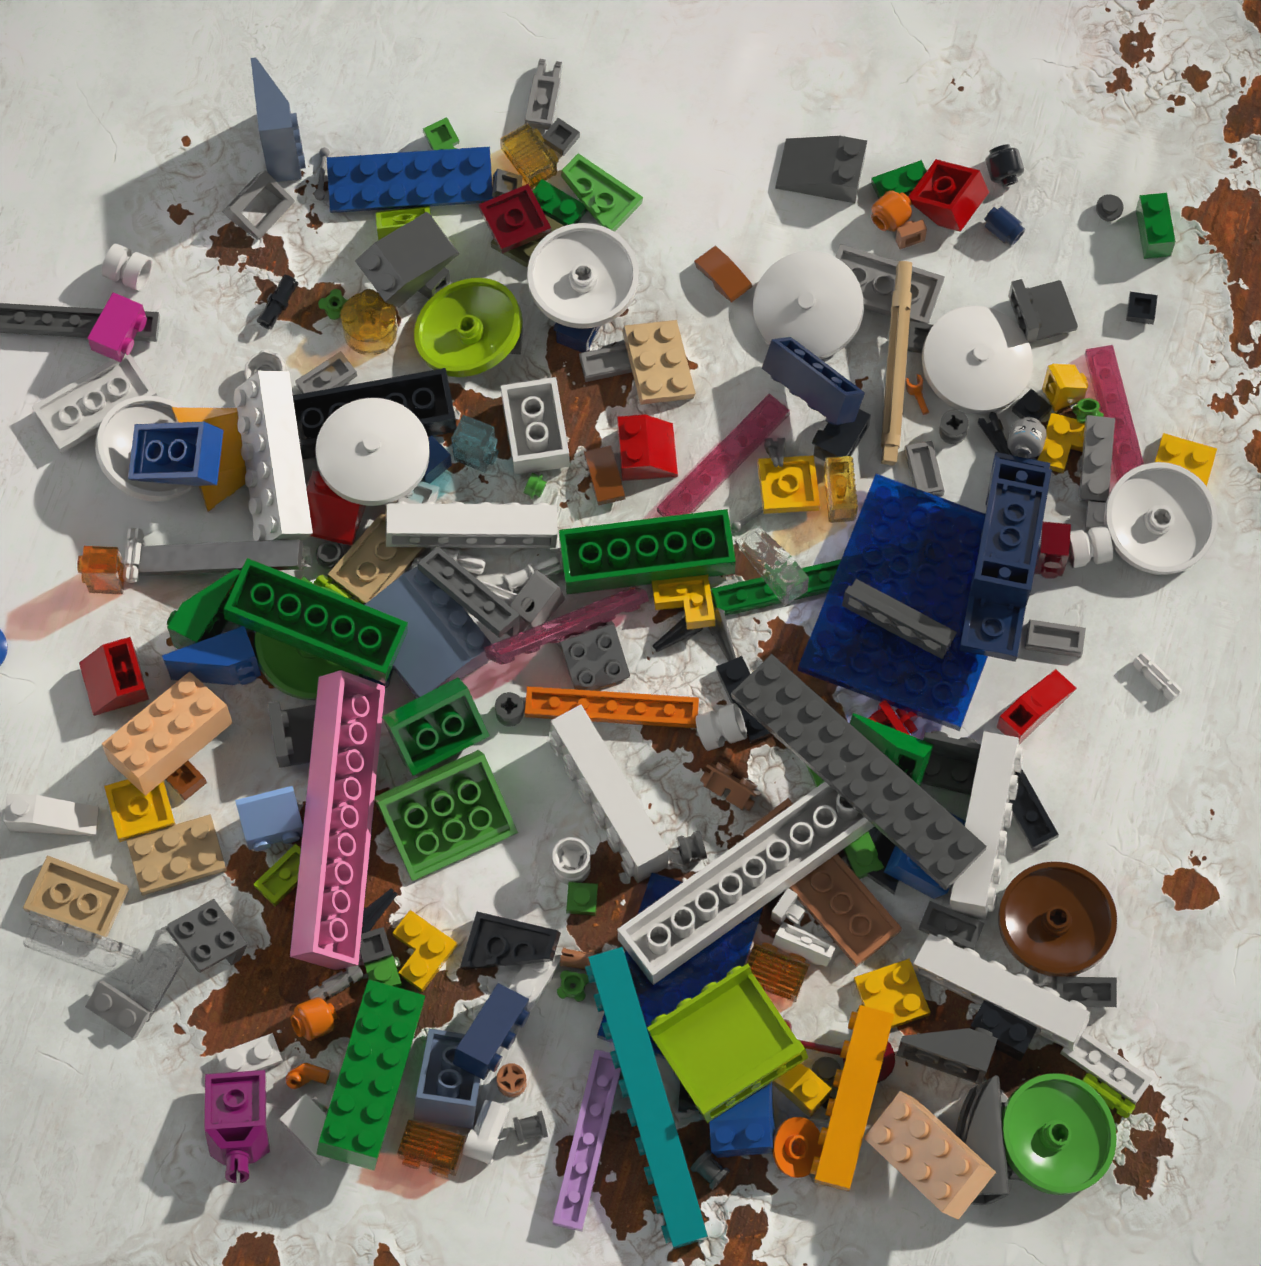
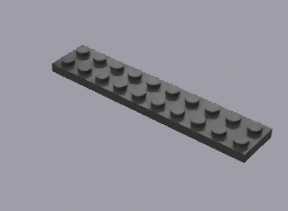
(859, 772)

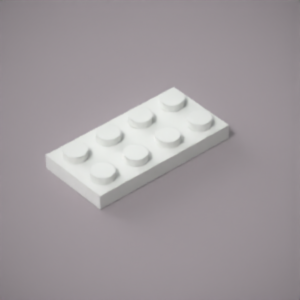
(80, 407)

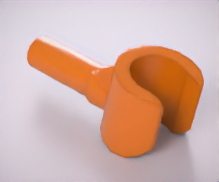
(916, 390)

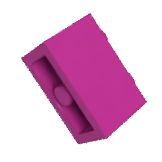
(117, 327)

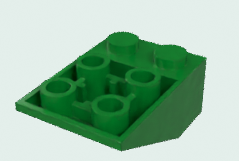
(902, 749)

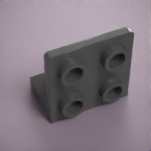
(1042, 310)
(594, 657)
(292, 733)
(951, 762)
(207, 936)

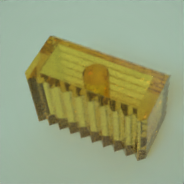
(529, 155)
(840, 489)

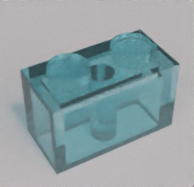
(474, 444)

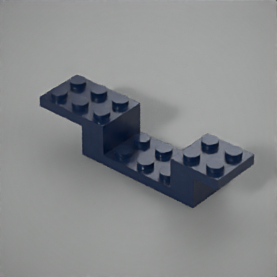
(1006, 556)

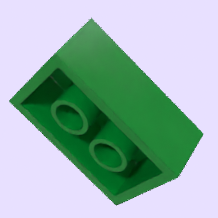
(435, 726)

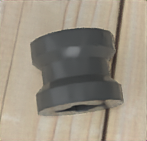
(951, 433)
(509, 716)
(691, 847)

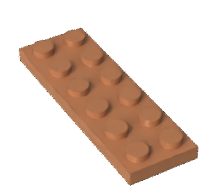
(841, 904)

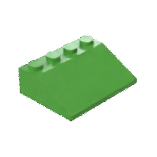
(446, 815)

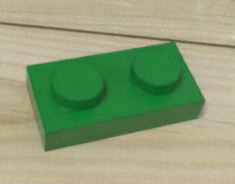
(899, 180)
(558, 204)

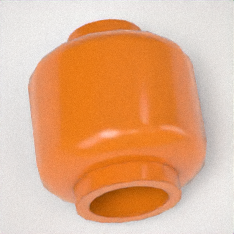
(891, 211)
(313, 1019)

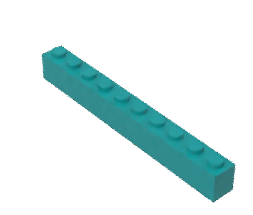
(648, 1098)

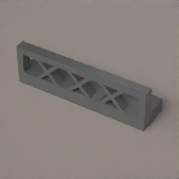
(470, 593)
(898, 618)

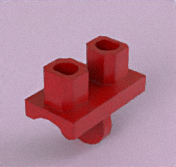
(887, 717)

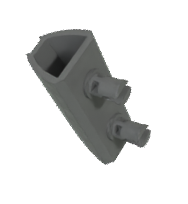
(981, 1131)

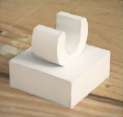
(787, 908)

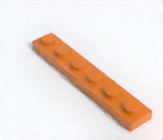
(613, 706)

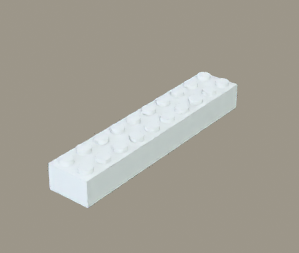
(741, 881)

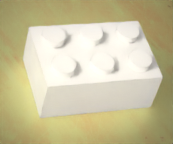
(535, 426)

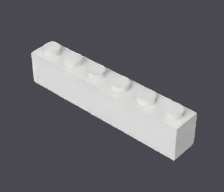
(471, 525)
(979, 981)

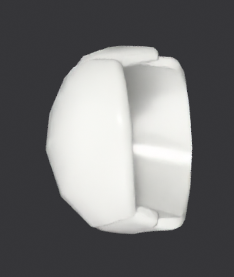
(264, 361)

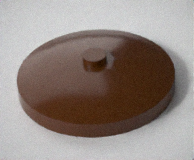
(1057, 919)

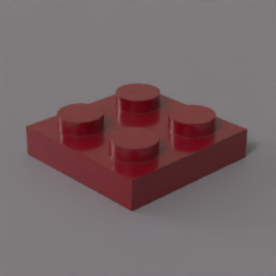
(515, 218)

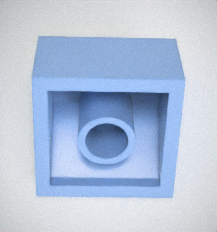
(270, 818)

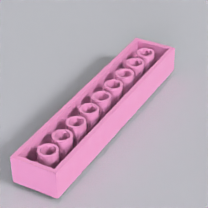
(338, 821)

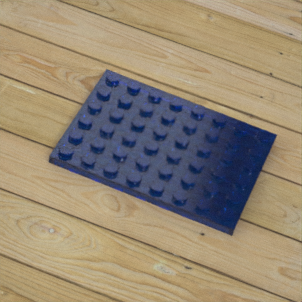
(924, 557)

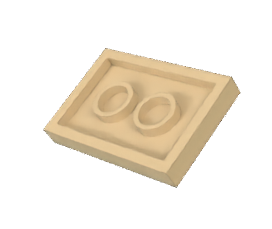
(658, 362)
(371, 565)
(176, 855)
(76, 896)

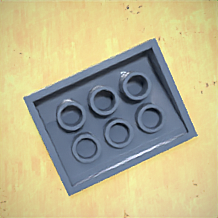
(277, 128)
(440, 634)

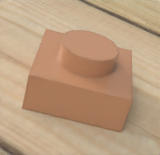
(911, 233)

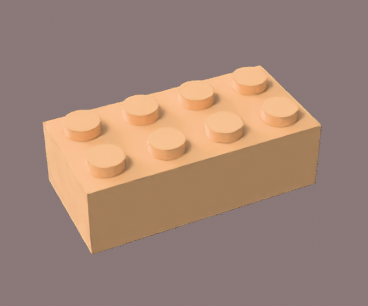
(167, 733)
(929, 1155)

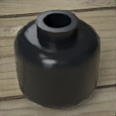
(1004, 165)

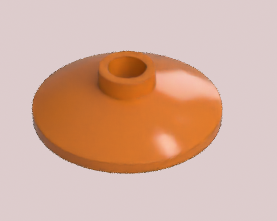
(805, 1138)

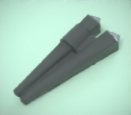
(775, 450)
(722, 634)

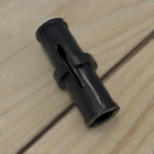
(277, 302)

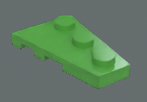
(600, 192)

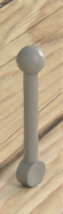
(320, 193)
(737, 525)

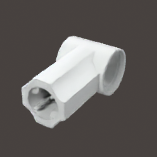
(484, 1139)

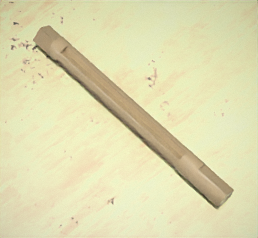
(896, 364)

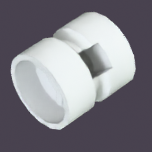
(131, 269)
(1089, 546)
(719, 727)
(571, 860)

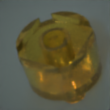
(369, 323)

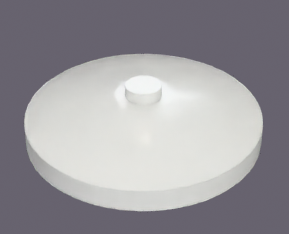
(583, 275)
(811, 301)
(977, 359)
(115, 444)
(372, 451)
(1161, 518)

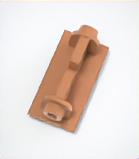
(741, 790)

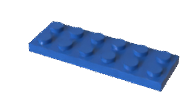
(409, 179)

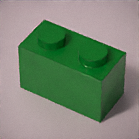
(1155, 225)

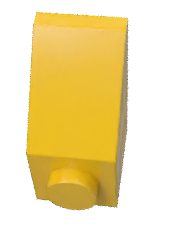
(1064, 385)
(803, 1089)

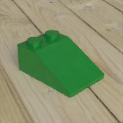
(202, 614)

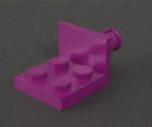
(236, 1120)

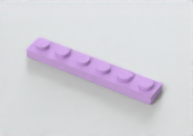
(587, 1142)

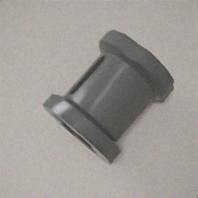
(530, 1127)
(710, 1169)

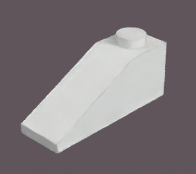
(49, 816)

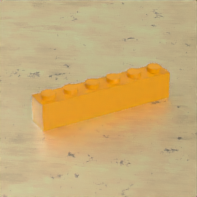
(853, 1099)

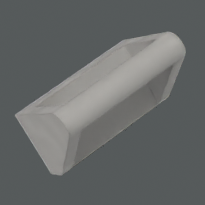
(250, 191)

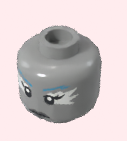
(1027, 438)

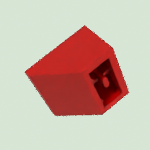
(113, 677)

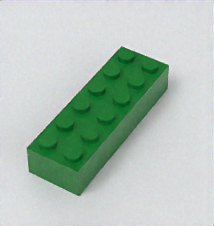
(646, 551)
(315, 620)
(370, 1075)

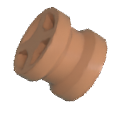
(511, 1073)

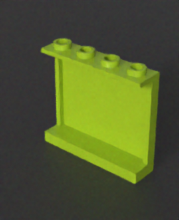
(726, 1042)

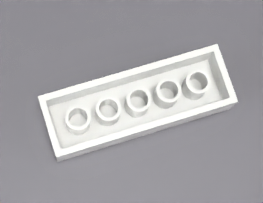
(272, 457)
(609, 794)
(986, 818)

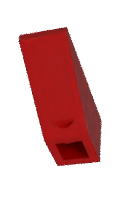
(1035, 706)

